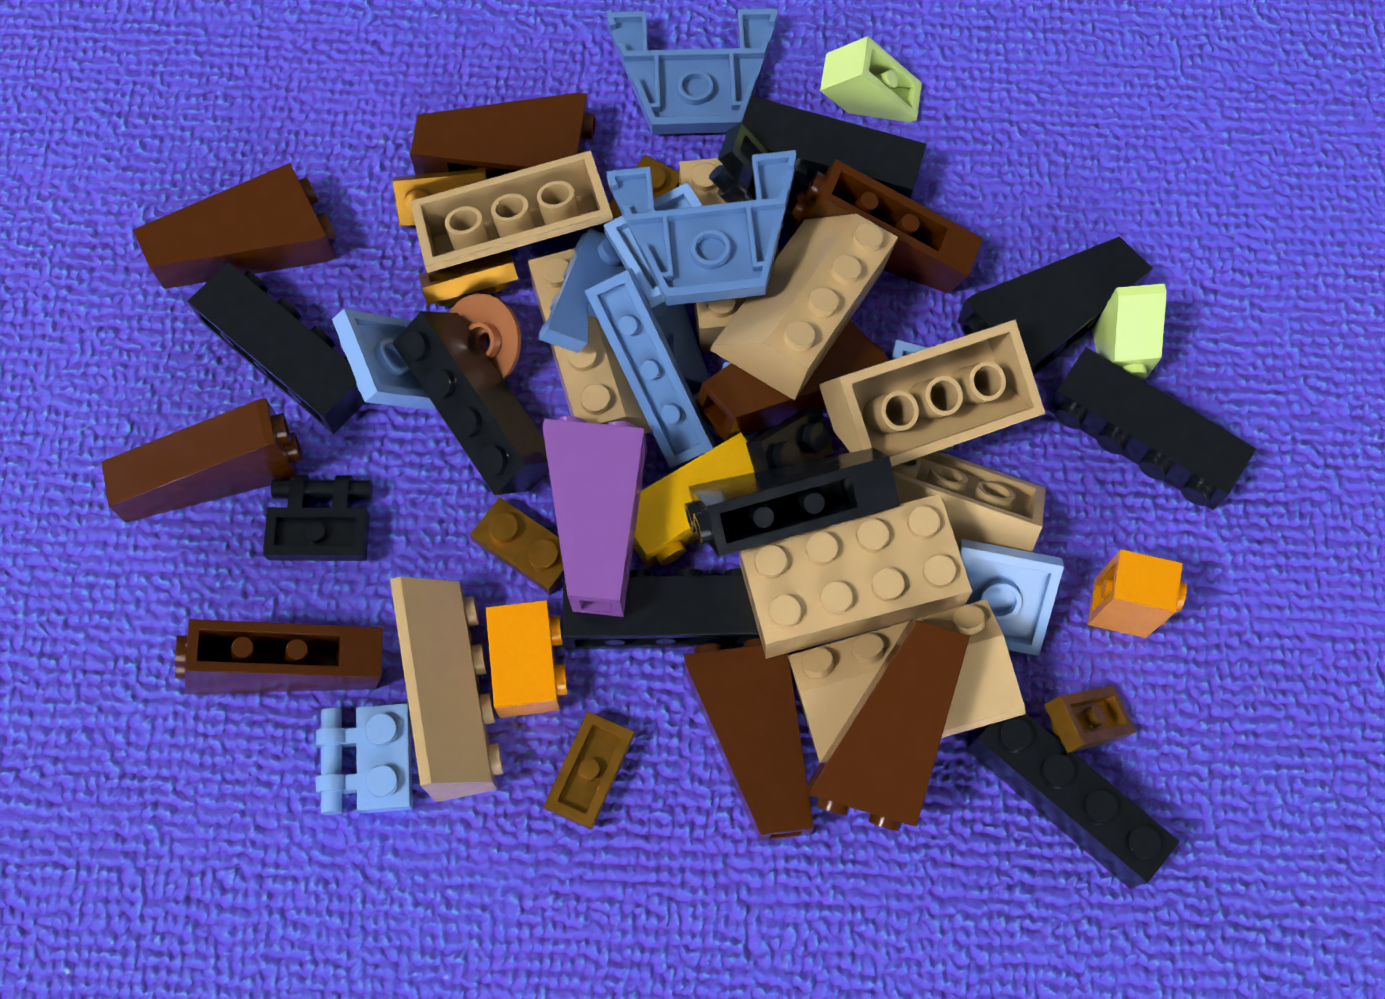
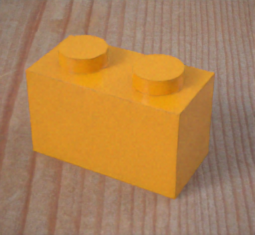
(1136, 594)
(524, 659)

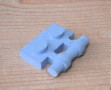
(382, 759)

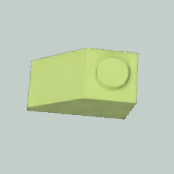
(870, 82)
(1132, 328)

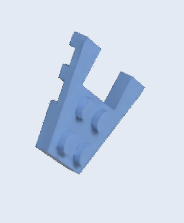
(693, 87)
(708, 248)
(567, 324)

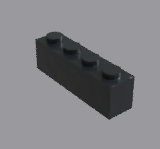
(824, 139)
(279, 345)
(474, 401)
(1150, 430)
(668, 613)
(1075, 798)

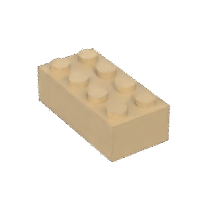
(855, 576)

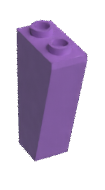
(596, 504)

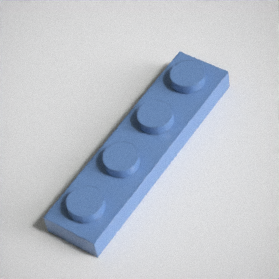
(650, 368)

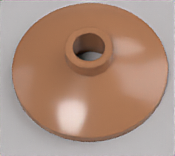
(492, 318)

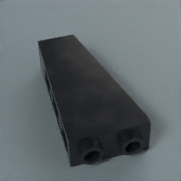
(1058, 300)
(790, 500)

